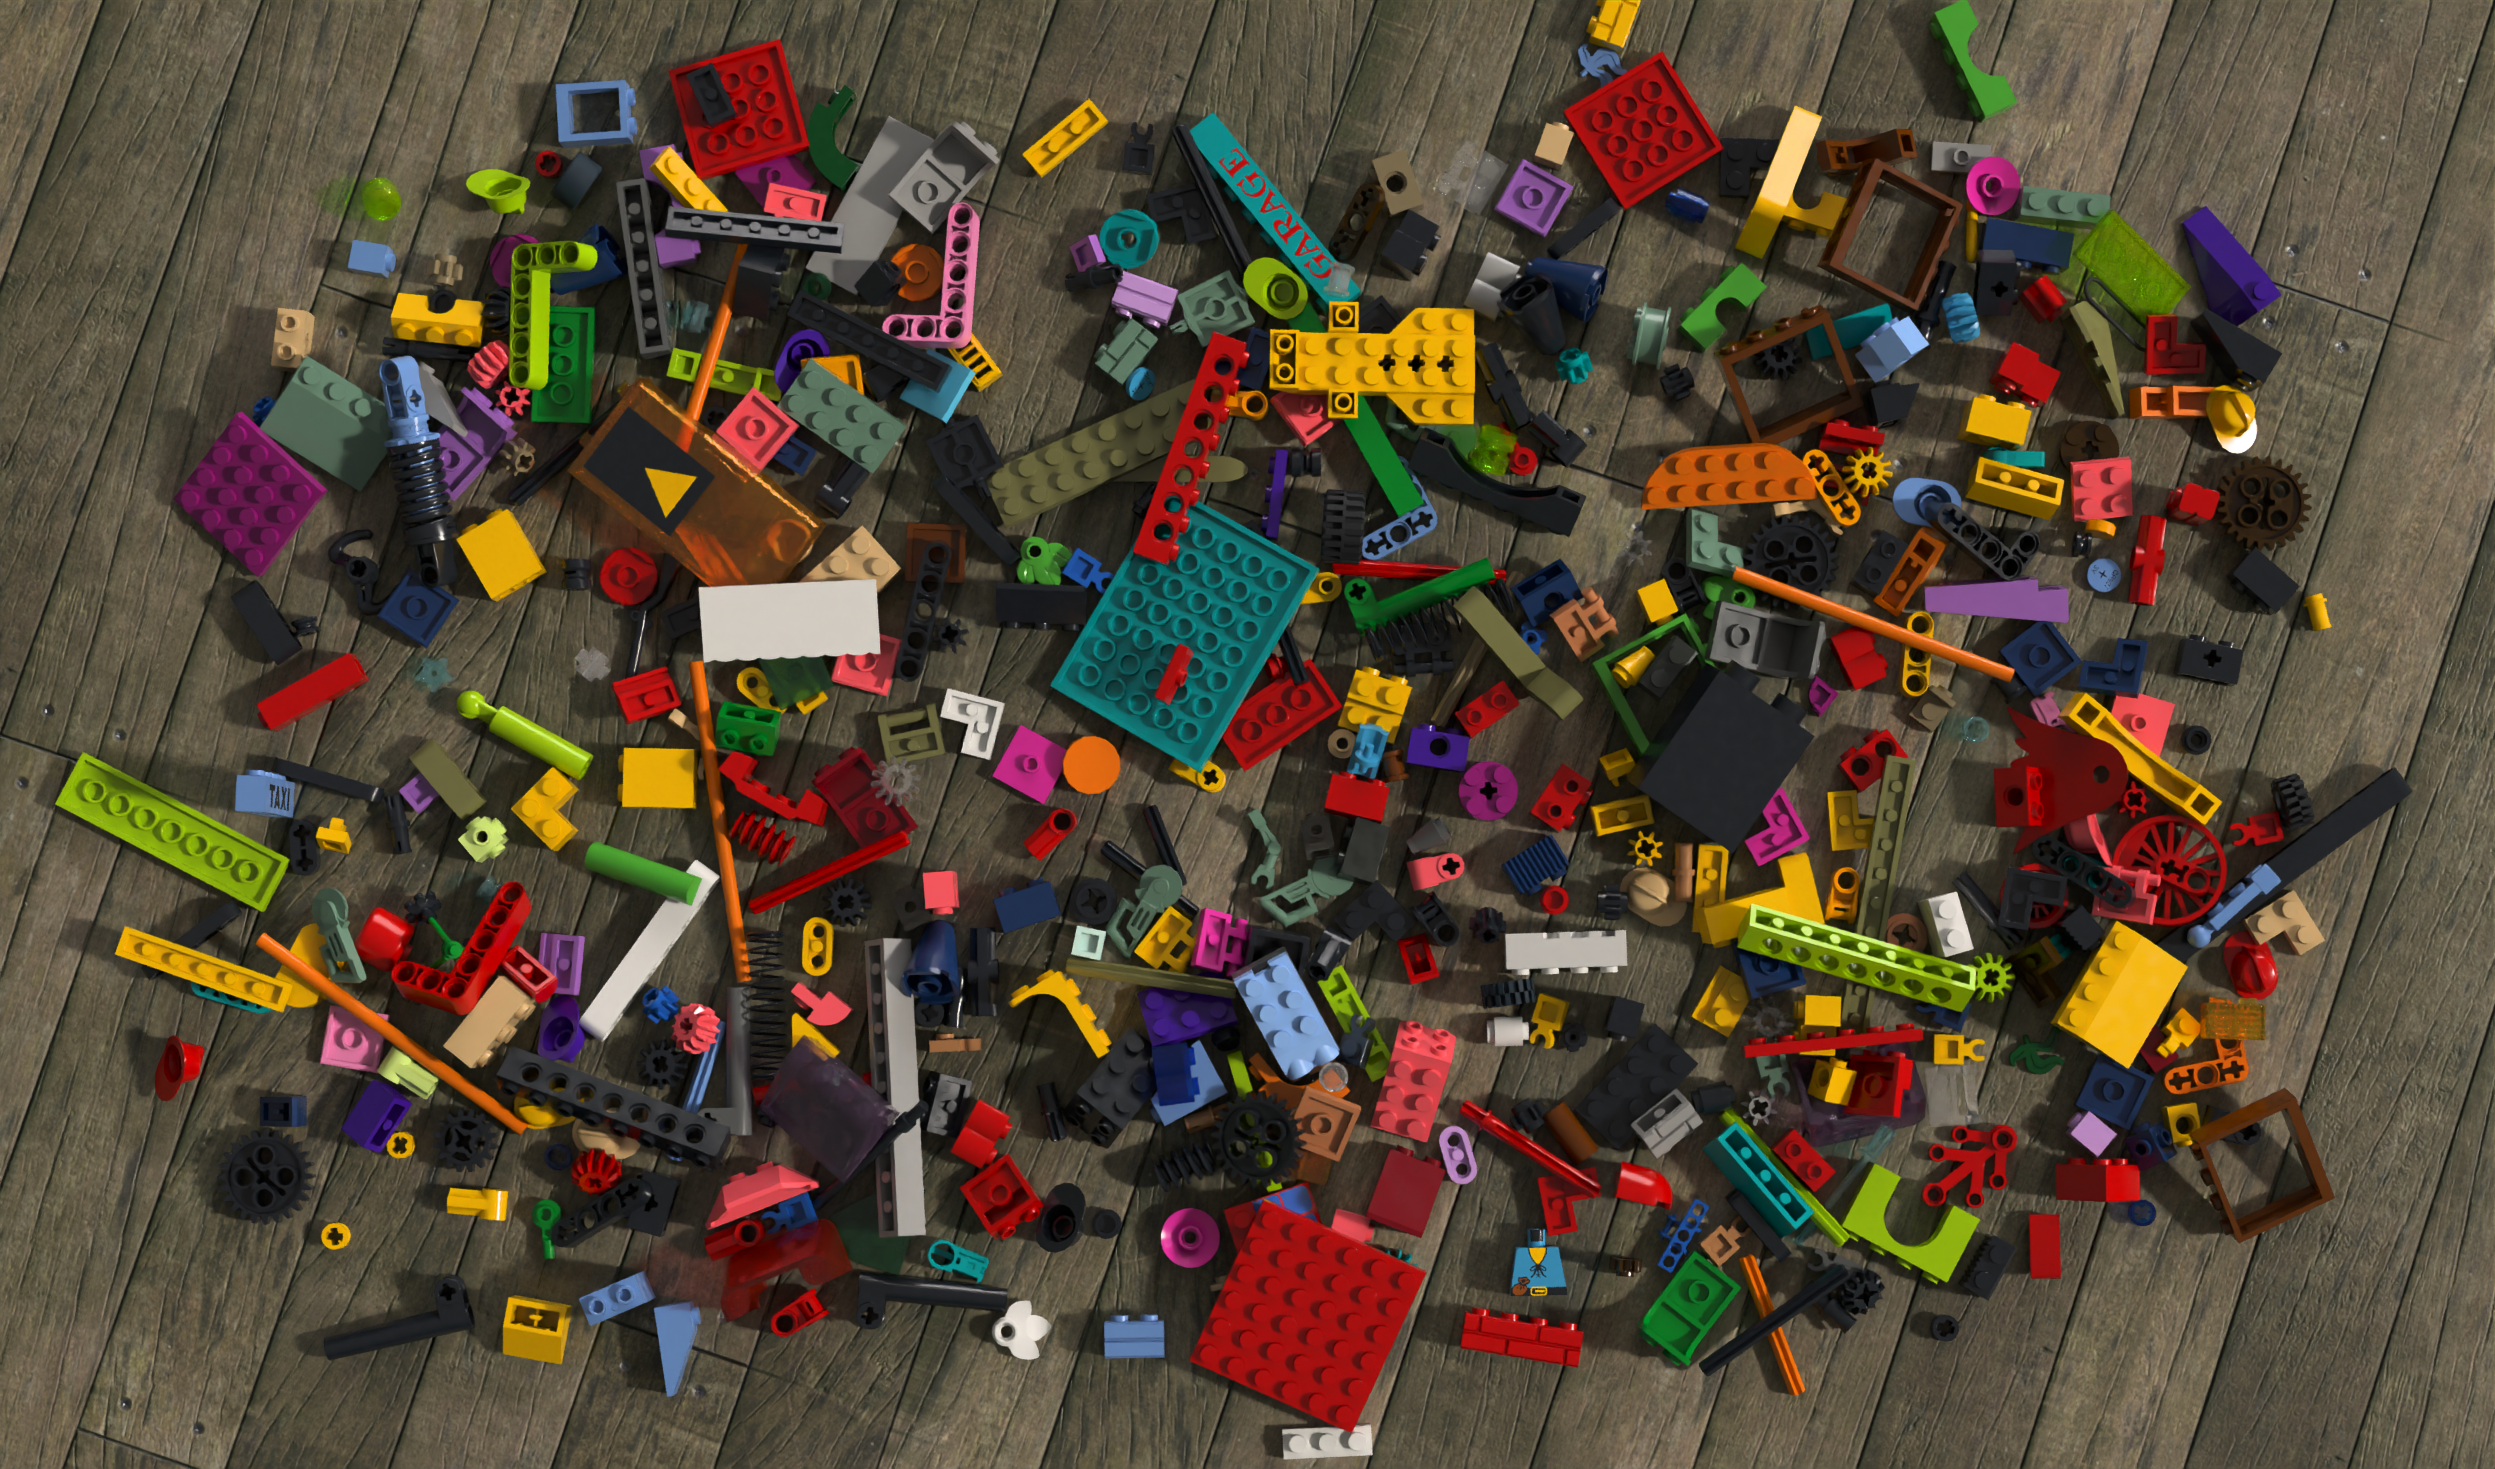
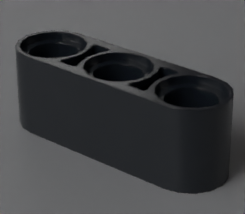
(266, 622)

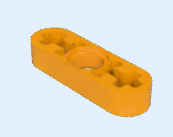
(1847, 503)

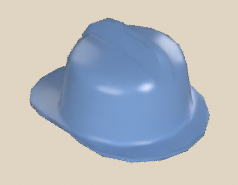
(1914, 495)

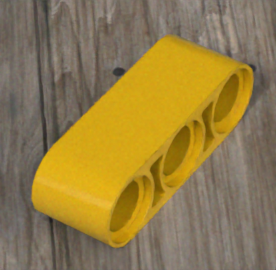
(1907, 666)
(1798, 879)

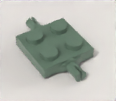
(1214, 306)

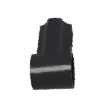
(1562, 443)
(837, 495)
(1328, 952)

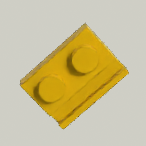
(1722, 1002)

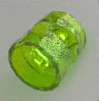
(1493, 439)

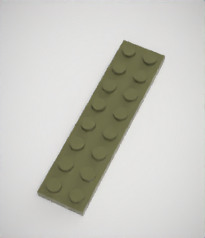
(1090, 457)

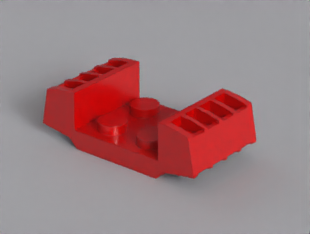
(741, 769)

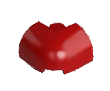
(1642, 1186)

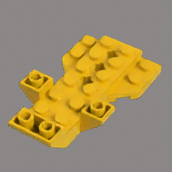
(1347, 364)

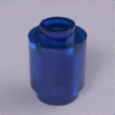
(1687, 205)

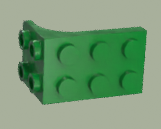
(1687, 1308)

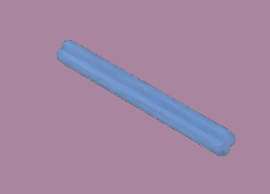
(702, 1076)

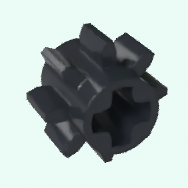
(1677, 382)
(943, 632)
(1612, 902)
(1487, 925)
(1527, 1115)

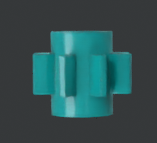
(1574, 366)

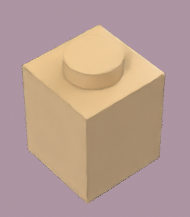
(1553, 145)

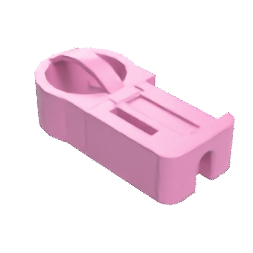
(2046, 711)

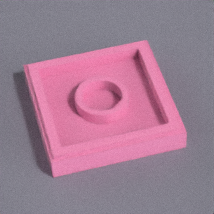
(351, 1042)

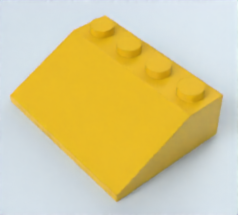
(2119, 994)

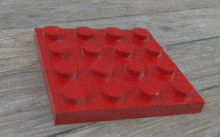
(766, 107)
(1643, 130)

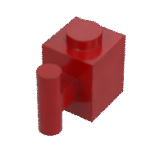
(2043, 300)

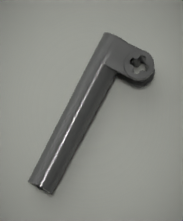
(738, 1066)

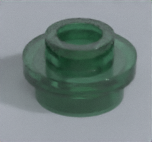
(809, 282)

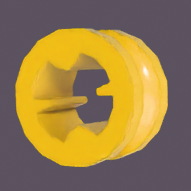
(410, 1145)
(330, 1243)

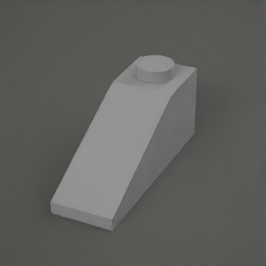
(437, 400)

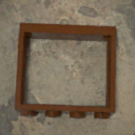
(1852, 214)
(1809, 417)
(2284, 1209)

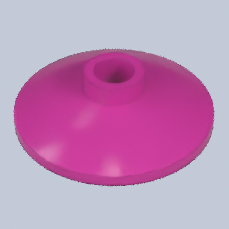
(2004, 187)
(1185, 1253)

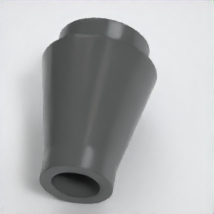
(1431, 835)

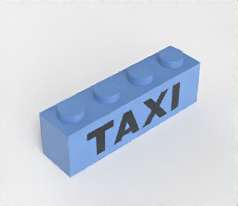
(264, 794)

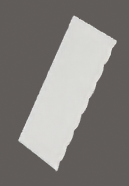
(789, 620)

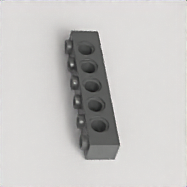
(644, 268)

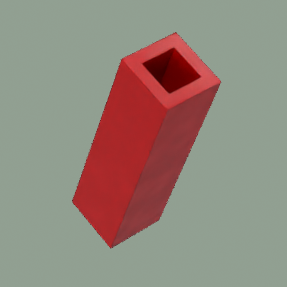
(311, 692)

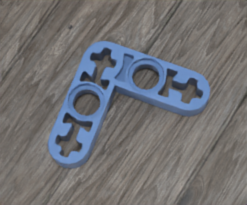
(1426, 509)

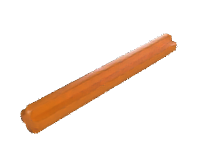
(1776, 1338)

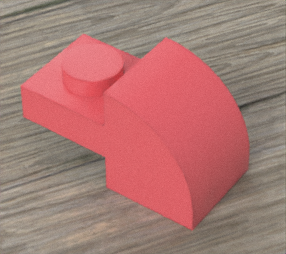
(825, 1011)

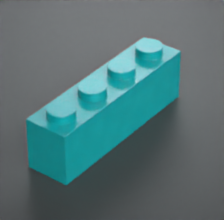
(1758, 1180)

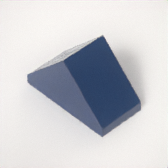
(283, 1111)

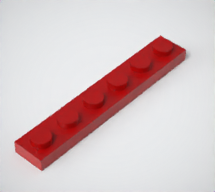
(1844, 1039)

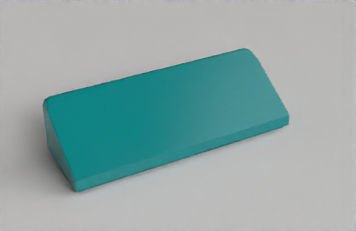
(1850, 330)

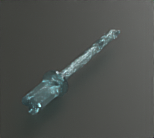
(1869, 1153)

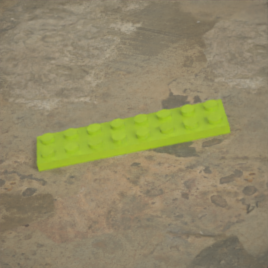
(173, 832)

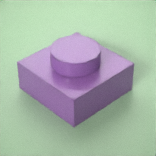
(1087, 253)
(419, 793)

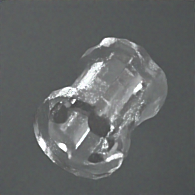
(1339, 280)

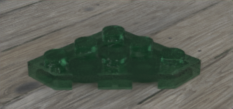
(860, 1236)

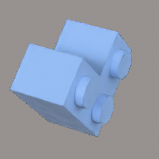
(1890, 347)

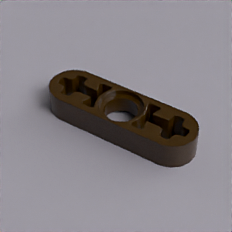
(1359, 199)

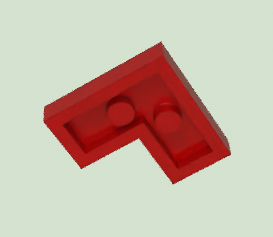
(2163, 352)
(1557, 1201)

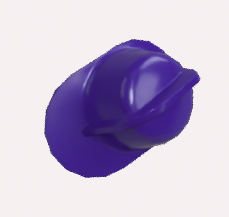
(798, 347)
(560, 1030)

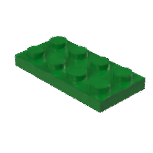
(570, 368)

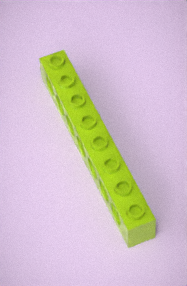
(1856, 957)

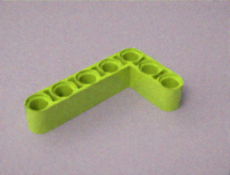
(530, 304)

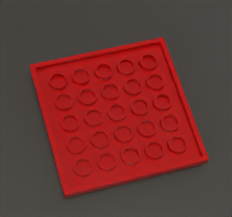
(1307, 1315)

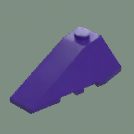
(2229, 275)

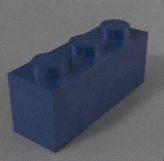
(2031, 244)

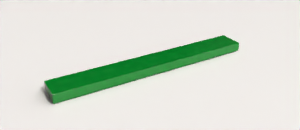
(1370, 438)

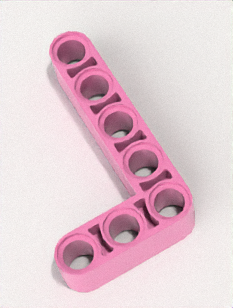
(951, 290)

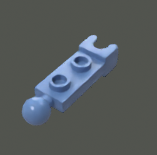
(2259, 882)

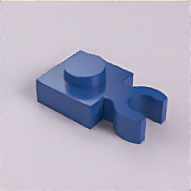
(1084, 569)
(794, 1213)

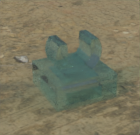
(694, 317)

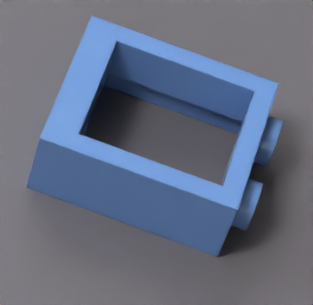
(566, 119)
(617, 1298)

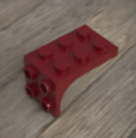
(854, 801)

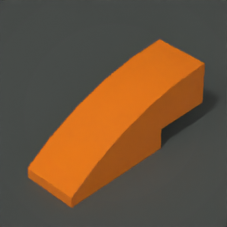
(2169, 402)

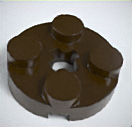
(2087, 432)

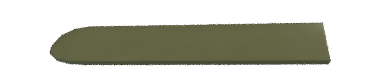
(1220, 470)

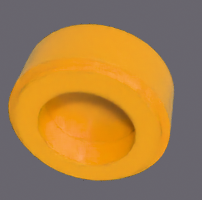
(2100, 528)

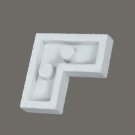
(982, 719)

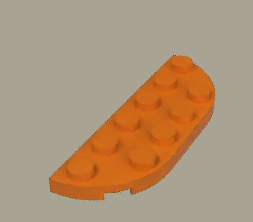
(1728, 477)

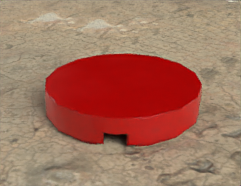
(629, 576)

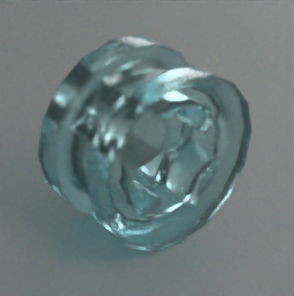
(1966, 733)
(489, 889)

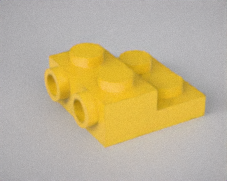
(1375, 702)

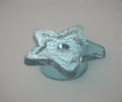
(438, 666)

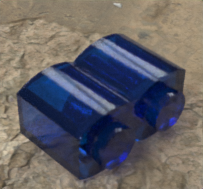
(1174, 1073)

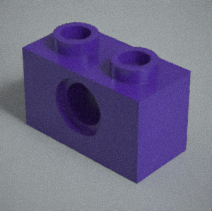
(1420, 754)

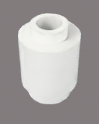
(1507, 1031)

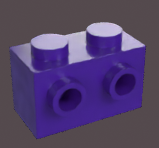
(376, 1116)

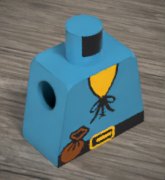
(1537, 1268)

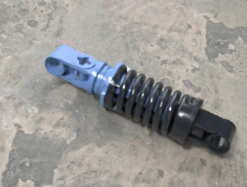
(419, 474)

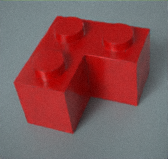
(2024, 376)
(2099, 1182)

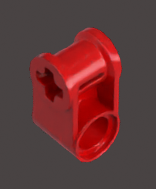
(800, 1313)

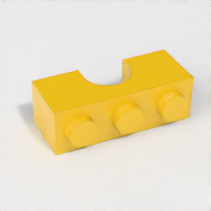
(1819, 219)
(458, 326)

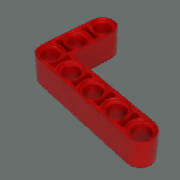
(475, 963)

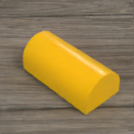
(1621, 814)

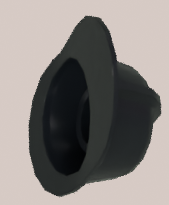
(1061, 1218)

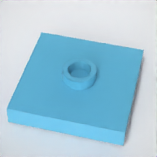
(940, 404)

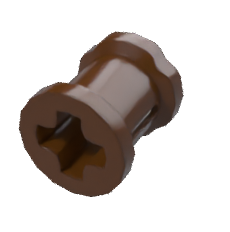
(1393, 766)

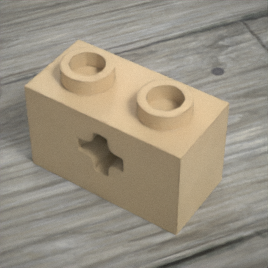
(291, 338)

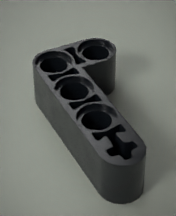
(1977, 536)

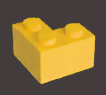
(541, 808)
(1817, 1015)

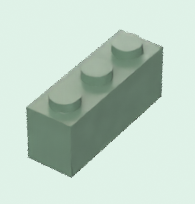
(2060, 207)

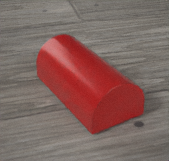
(528, 974)

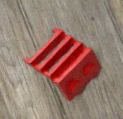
(1844, 440)

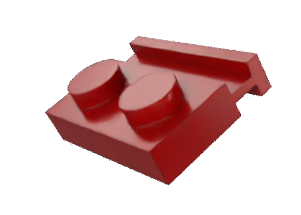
(646, 695)

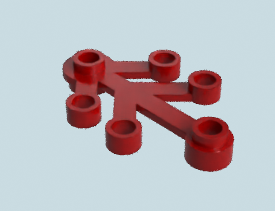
(1972, 1163)

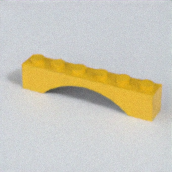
(2163, 780)

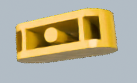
(307, 948)

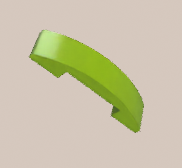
(726, 376)
(1345, 1003)

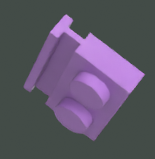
(564, 959)

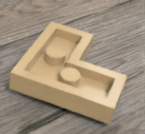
(2286, 916)

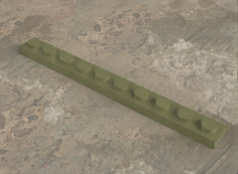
(1878, 880)

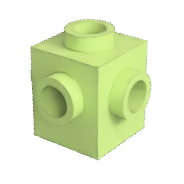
(474, 838)

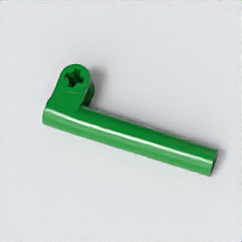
(1369, 611)

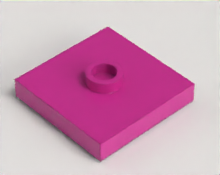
(1031, 764)

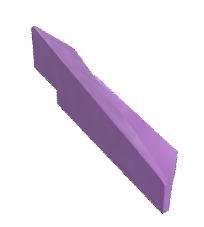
(2000, 599)

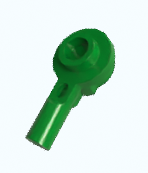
(546, 1215)

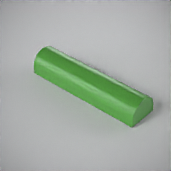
(642, 873)

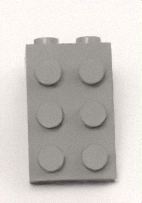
(943, 175)

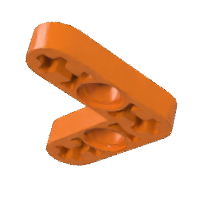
(2223, 1056)

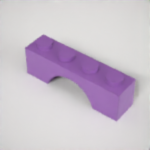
(671, 250)

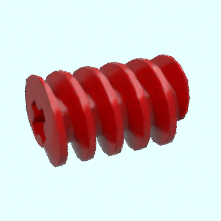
(762, 837)

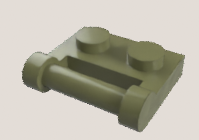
(913, 744)

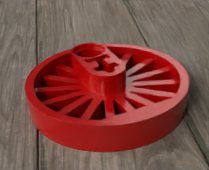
(2134, 840)

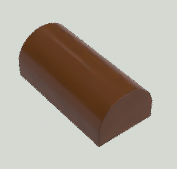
(1569, 1133)

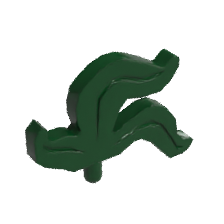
(2032, 1060)

